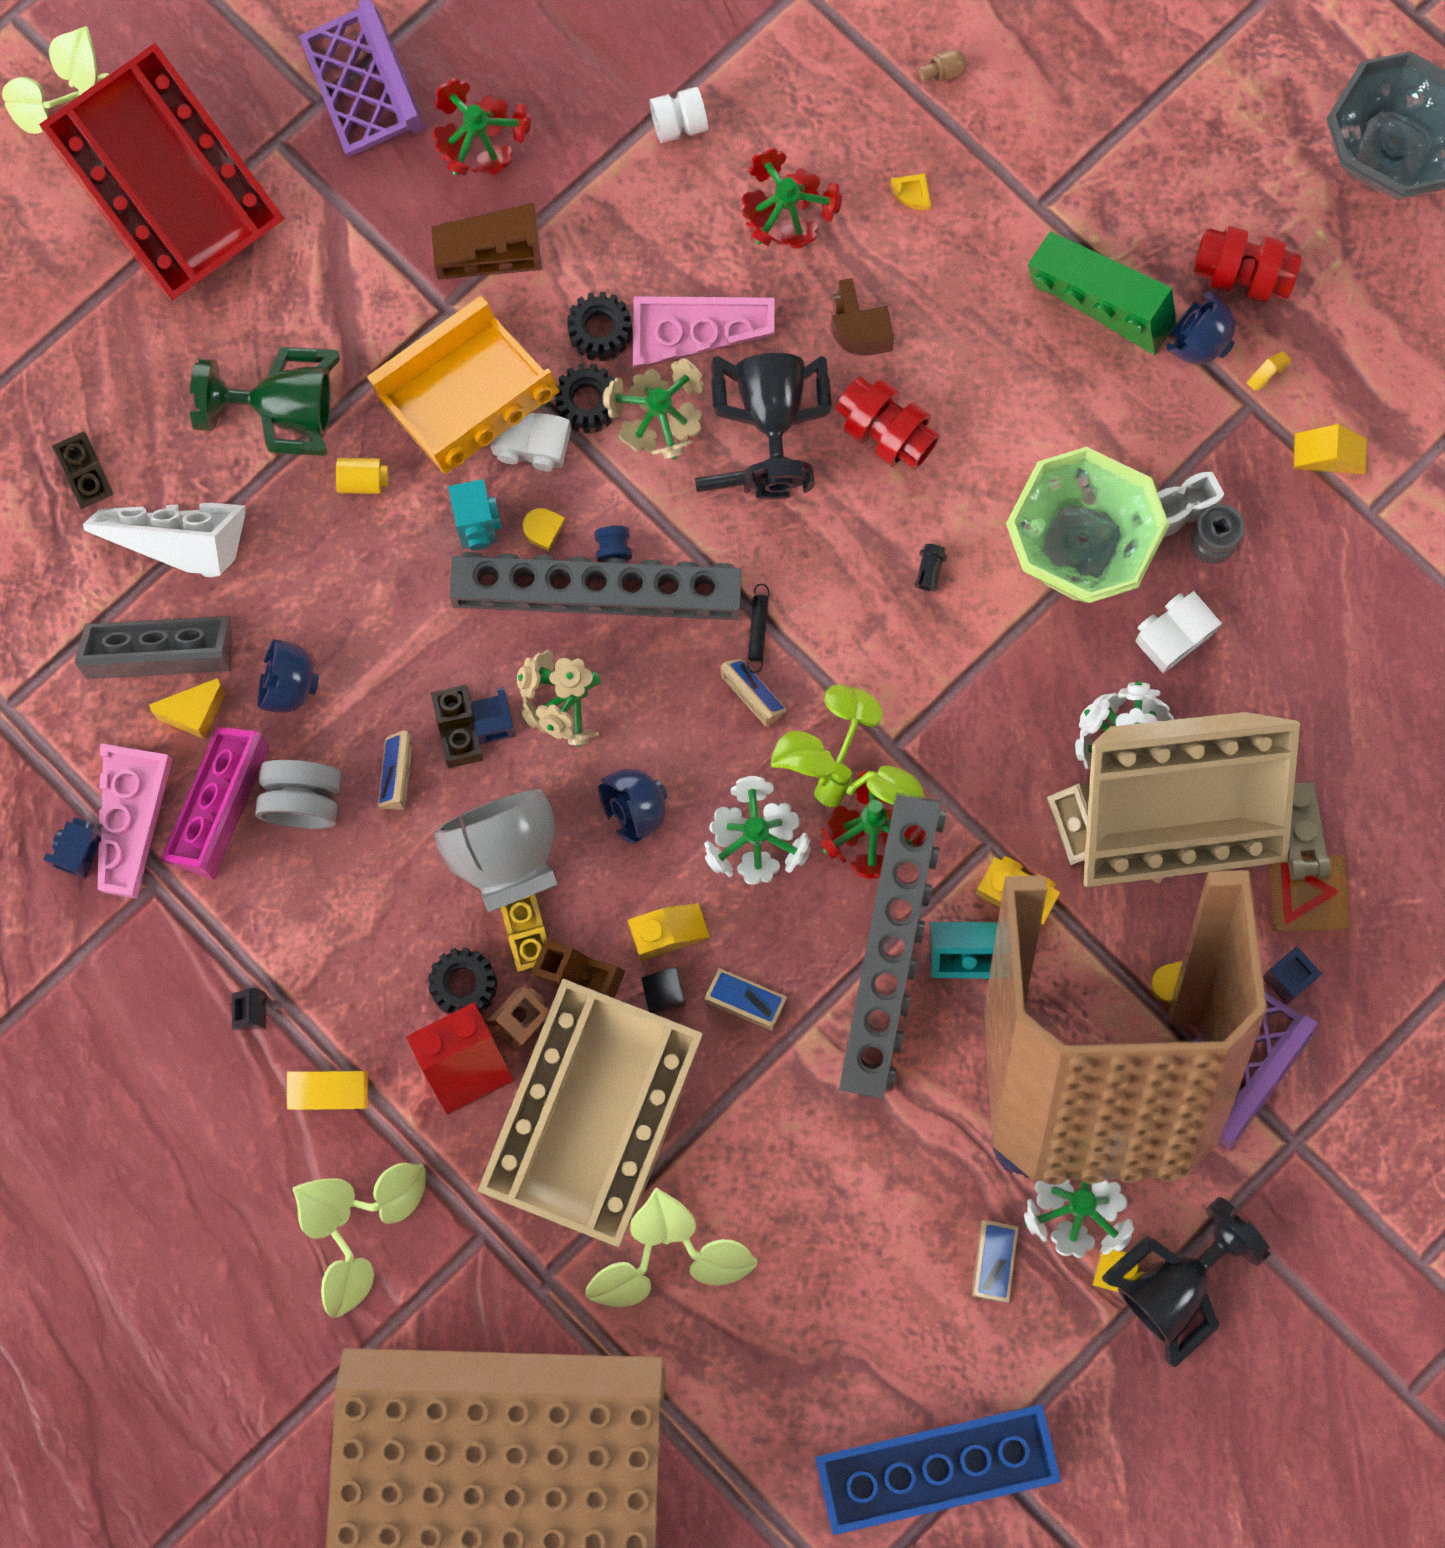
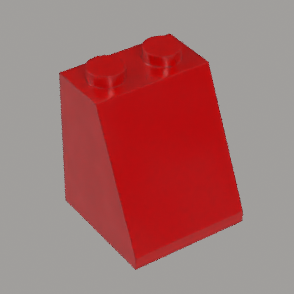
(460, 1058)

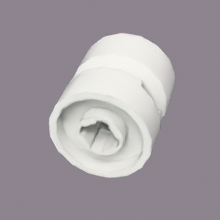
(678, 115)

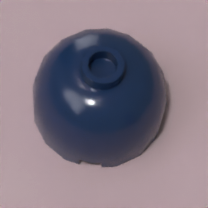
(1204, 332)
(286, 678)
(634, 801)

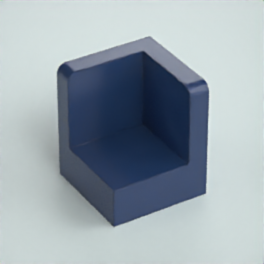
(493, 718)
(1291, 975)

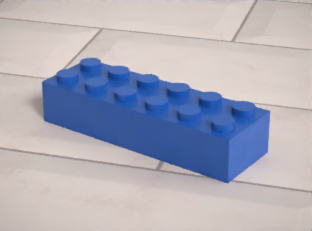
(937, 1469)

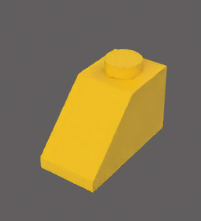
(667, 930)

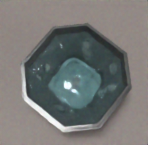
(1393, 126)

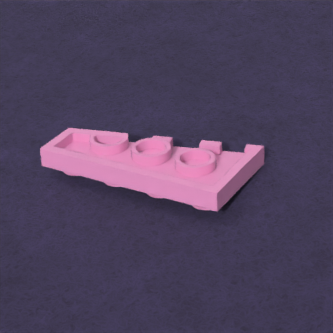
(693, 325)
(131, 802)

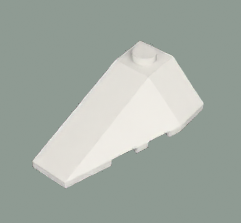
(189, 540)

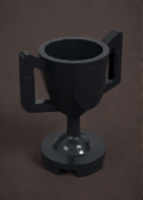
(772, 398)
(1175, 1289)

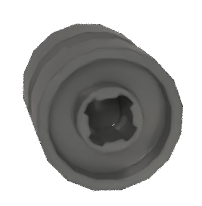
(1217, 533)

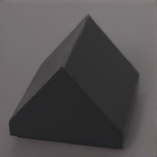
(249, 1009)

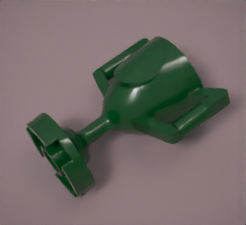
(288, 399)

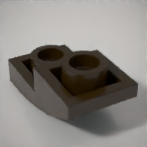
(83, 470)
(457, 726)

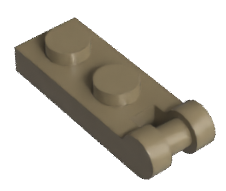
(1307, 836)

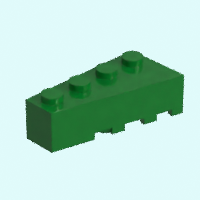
(1105, 291)

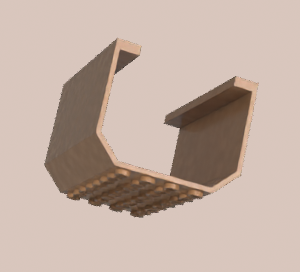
(1123, 1105)
(494, 1450)

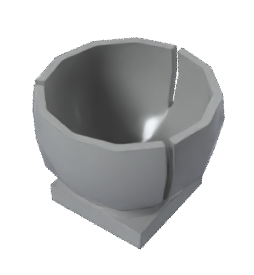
(505, 849)

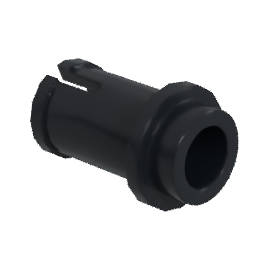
(930, 567)

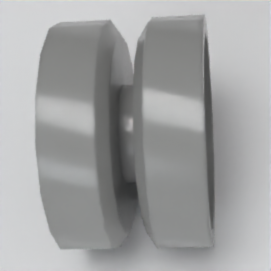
(298, 794)

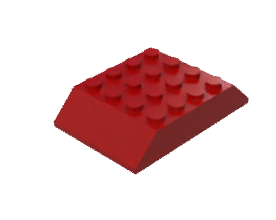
(161, 172)

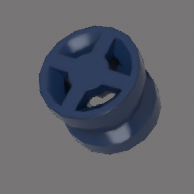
(613, 543)

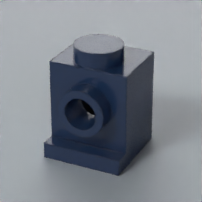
(74, 848)

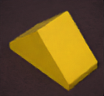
(1330, 450)
(191, 709)

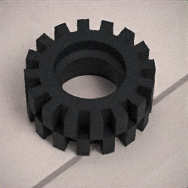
(592, 307)
(570, 385)
(456, 961)

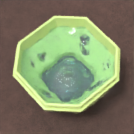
(1091, 499)

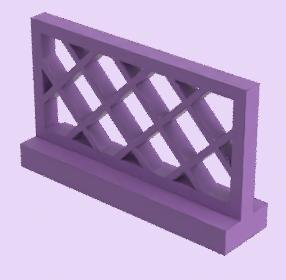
(391, 76)
(1270, 1070)

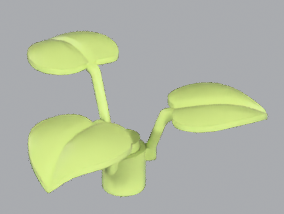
(72, 60)
(327, 1204)
(668, 1221)

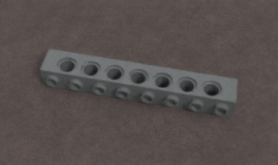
(578, 598)
(857, 1074)

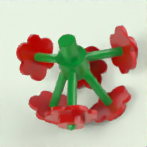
(479, 121)
(791, 193)
(849, 826)

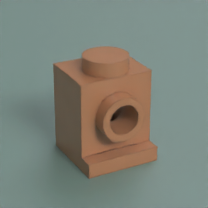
(533, 1011)

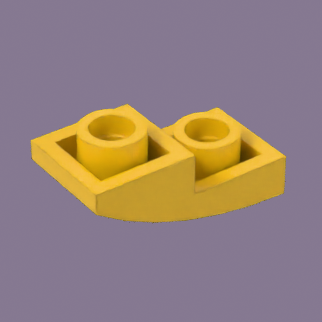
(524, 931)
(327, 1090)

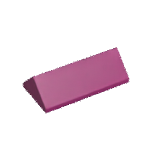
(216, 801)

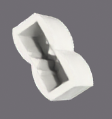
(535, 439)
(1190, 500)
(1177, 631)

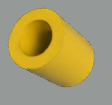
(361, 475)

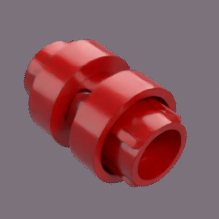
(1269, 274)
(876, 415)

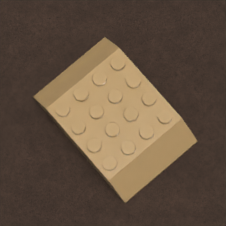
(1190, 797)
(591, 1113)

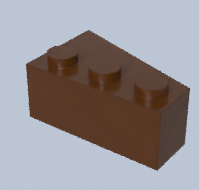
(488, 244)

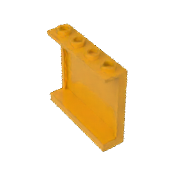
(462, 385)

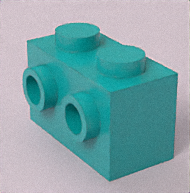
(474, 514)
(961, 949)

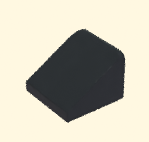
(663, 990)

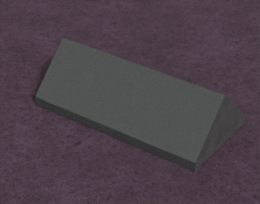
(155, 647)

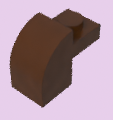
(858, 330)
(564, 962)

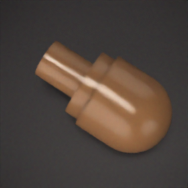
(944, 66)

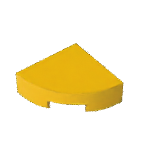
(912, 191)
(1268, 369)

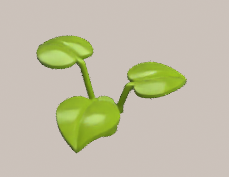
(806, 753)

